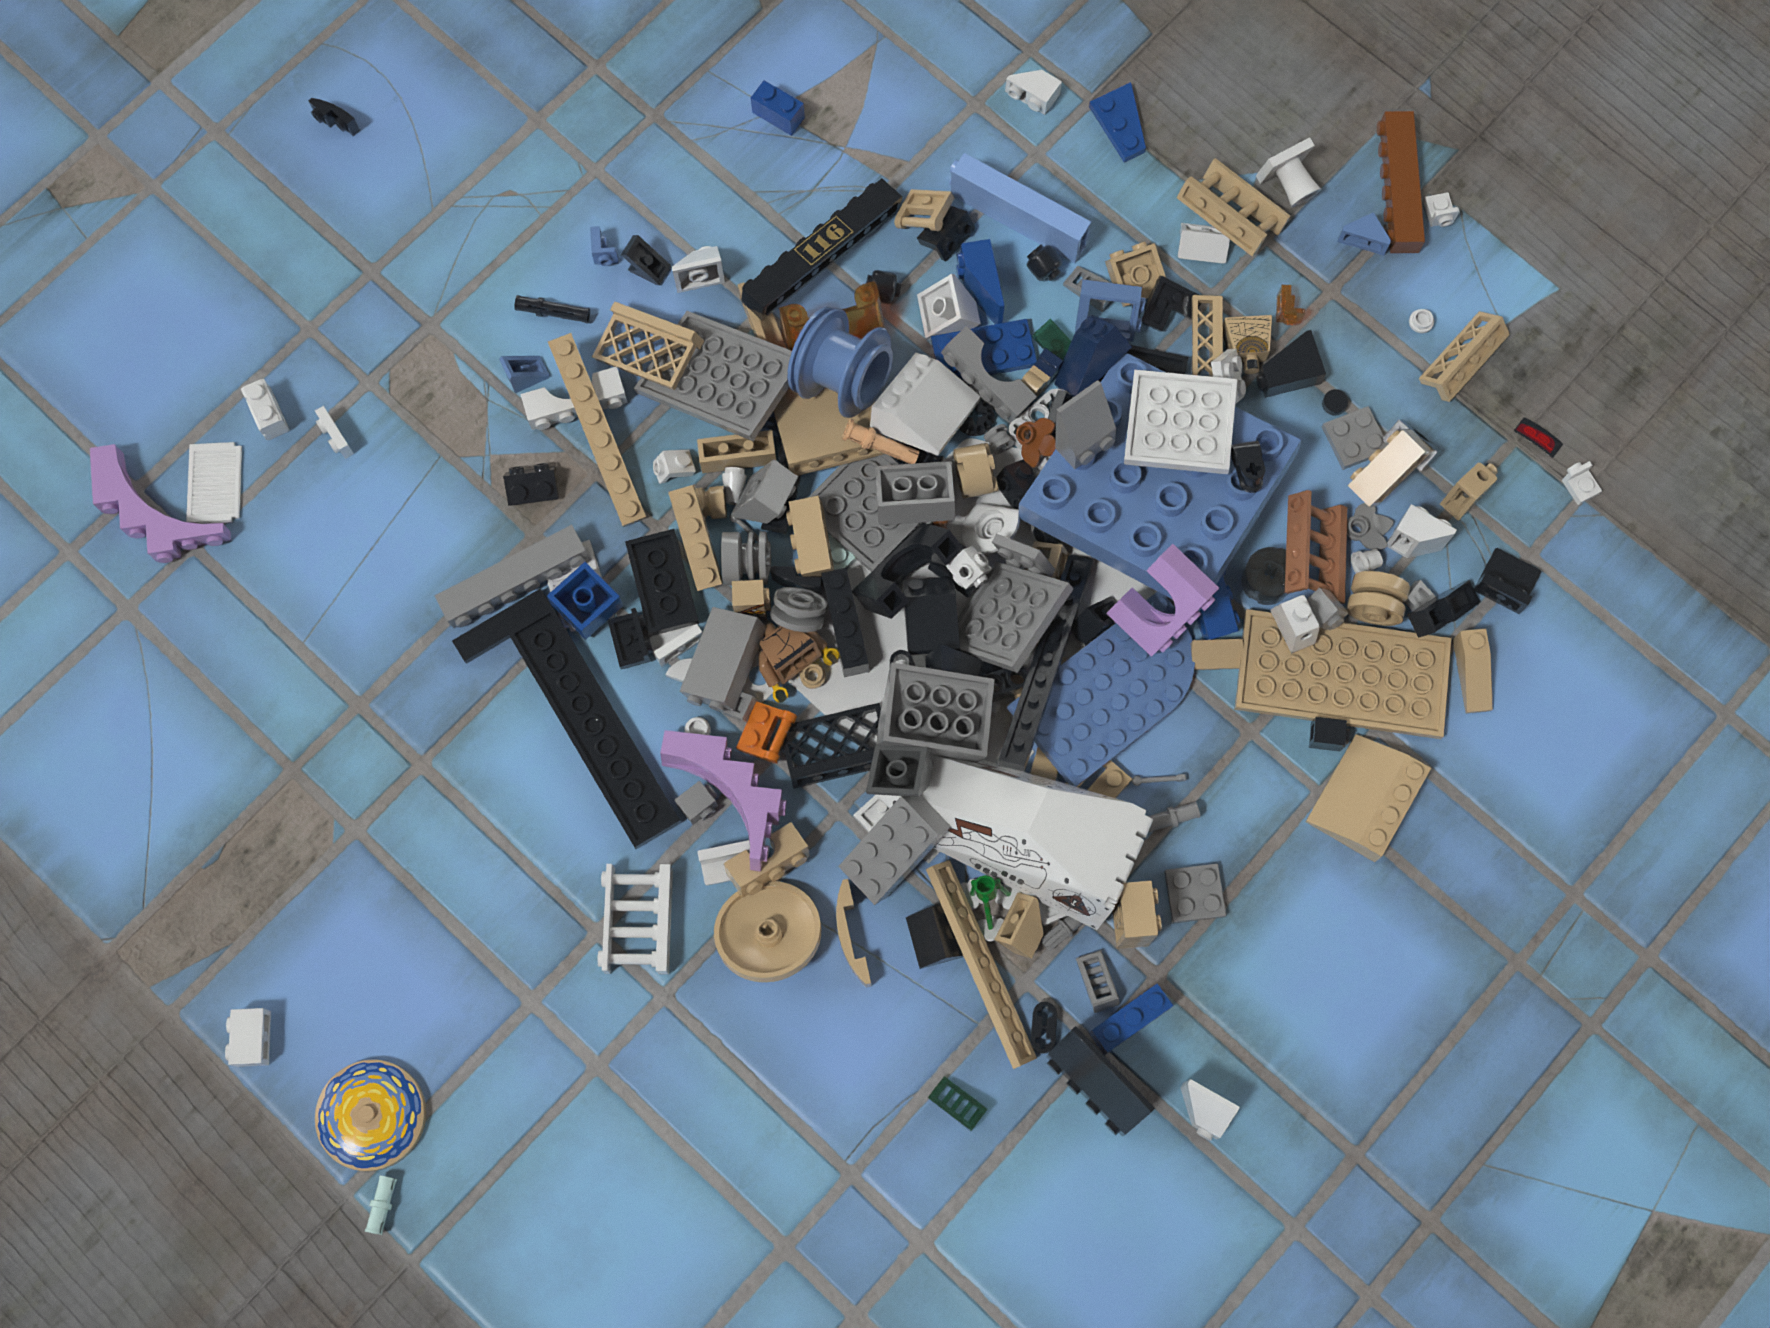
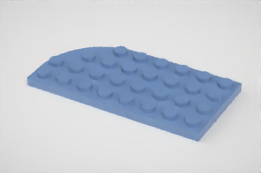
(1111, 698)

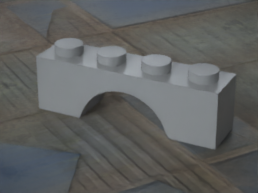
(1007, 397)

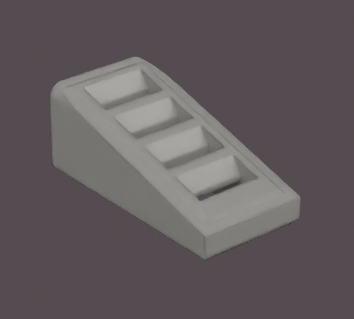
(1086, 275)
(1105, 1002)

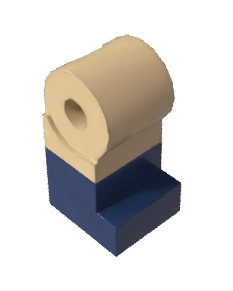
(1042, 372)

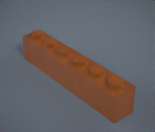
(1401, 181)

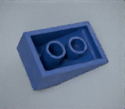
(980, 277)

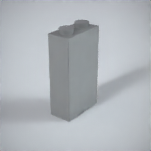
(722, 659)

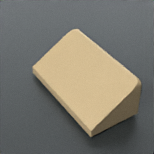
(1216, 654)

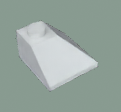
(699, 270)
(947, 307)
(1207, 1110)

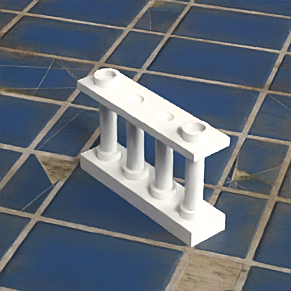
(659, 932)

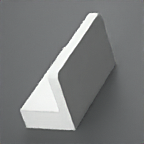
(1202, 243)
(674, 643)
(713, 861)

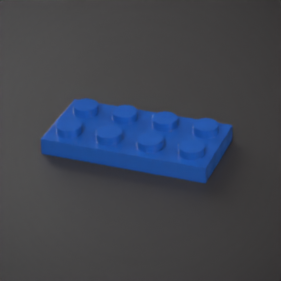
(1005, 347)

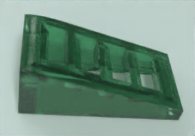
(969, 1125)

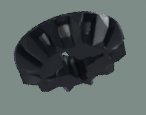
(984, 422)

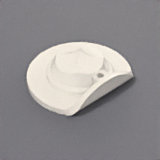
(984, 523)

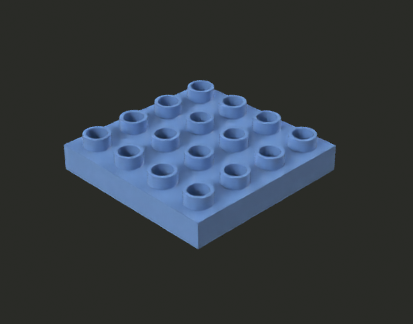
(1138, 512)

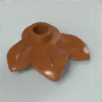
(1040, 441)

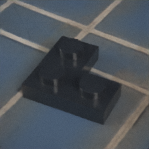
(1164, 298)

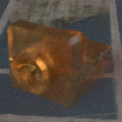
(1285, 307)

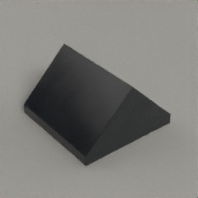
(932, 937)

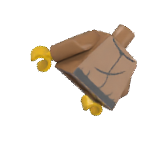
(788, 653)

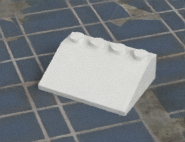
(923, 405)

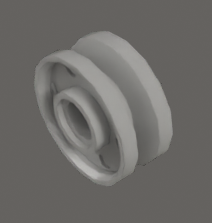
(798, 609)

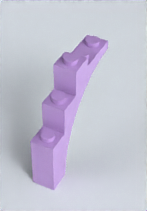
(165, 535)
(711, 760)

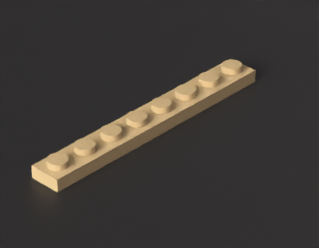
(597, 430)
(981, 964)

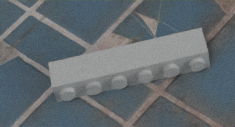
(512, 577)

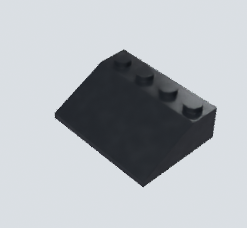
(1099, 1082)

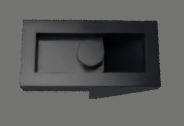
(645, 261)

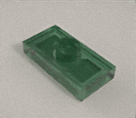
(1052, 338)

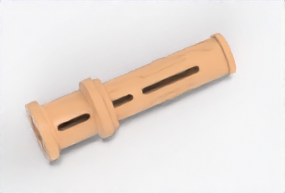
(870, 439)

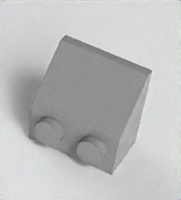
(766, 494)

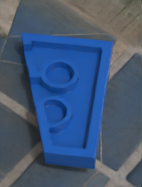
(1120, 121)

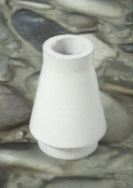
(733, 482)

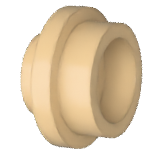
(813, 668)

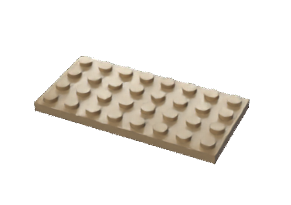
(1349, 674)

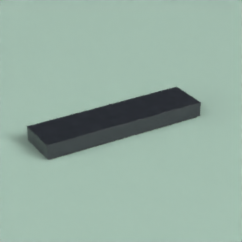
(495, 629)

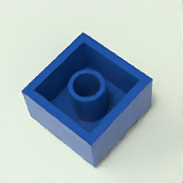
(585, 600)

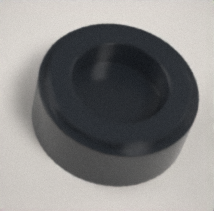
(1335, 402)

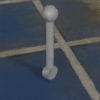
(745, 527)
(1137, 780)

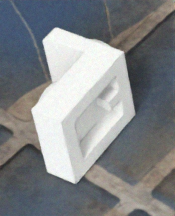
(1440, 210)
(1581, 483)

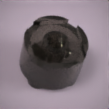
(1261, 586)

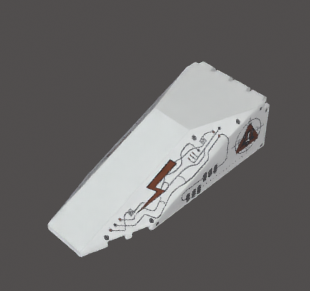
(1037, 834)

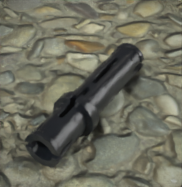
(548, 308)

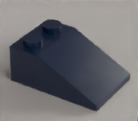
(1090, 355)

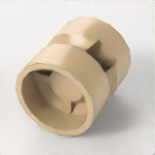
(713, 502)

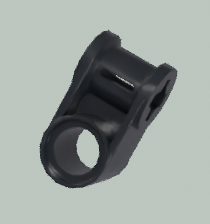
(1249, 465)

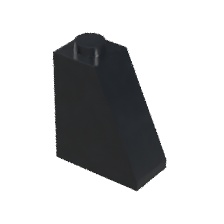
(1292, 368)

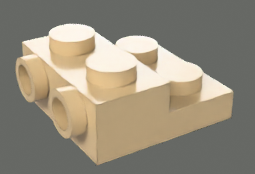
(1136, 268)

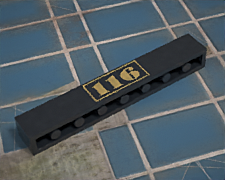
(820, 249)

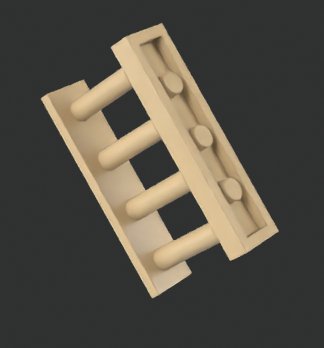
(1224, 217)

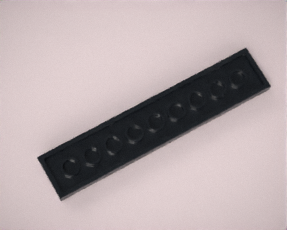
(594, 728)

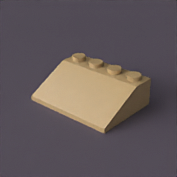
(1368, 796)

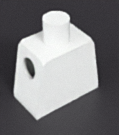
(1295, 621)

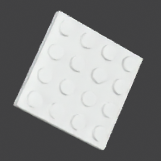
(1181, 422)

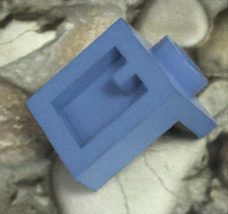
(600, 252)

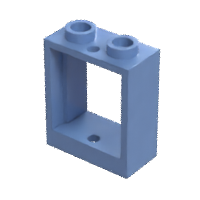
(1115, 293)

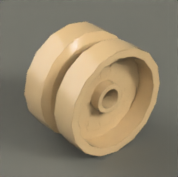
(1378, 598)

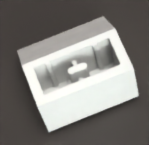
(1420, 533)

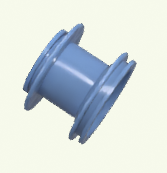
(840, 362)

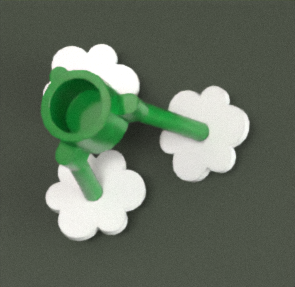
(982, 892)

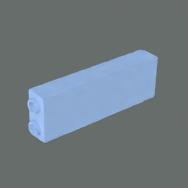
(1019, 207)

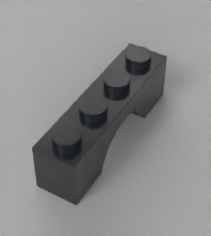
(845, 622)

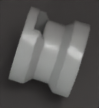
(999, 439)

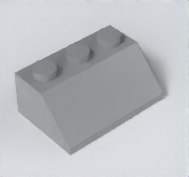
(915, 493)

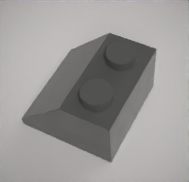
(900, 770)

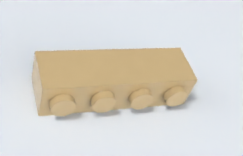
(695, 537)

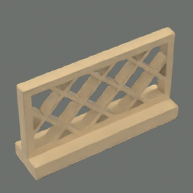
(660, 330)

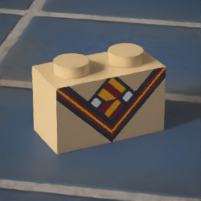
(751, 598)

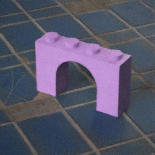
(1189, 591)

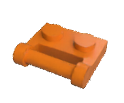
(760, 729)

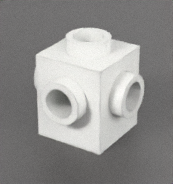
(969, 568)

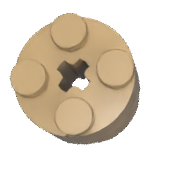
(975, 470)

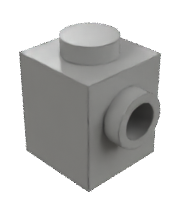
(1327, 609)
(697, 802)

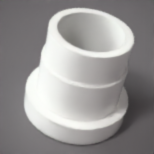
(1366, 560)

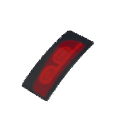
(1538, 436)

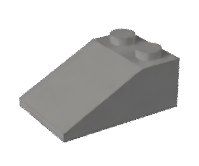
(1084, 426)

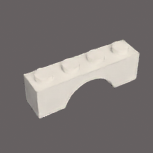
(545, 409)

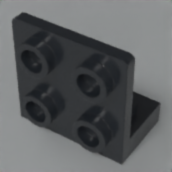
(1508, 581)

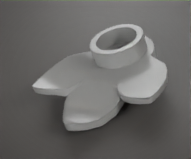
(1371, 527)

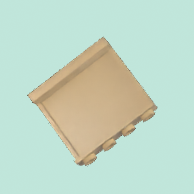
(814, 432)

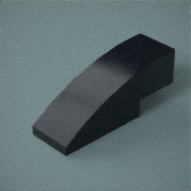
(1443, 609)

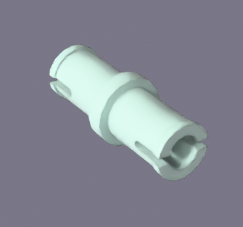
(380, 1205)

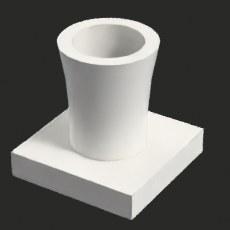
(1291, 172)

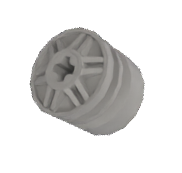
(745, 558)

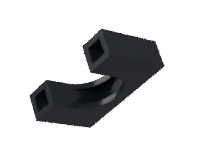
(924, 545)

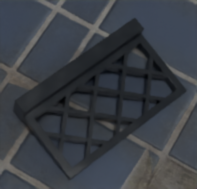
(836, 766)

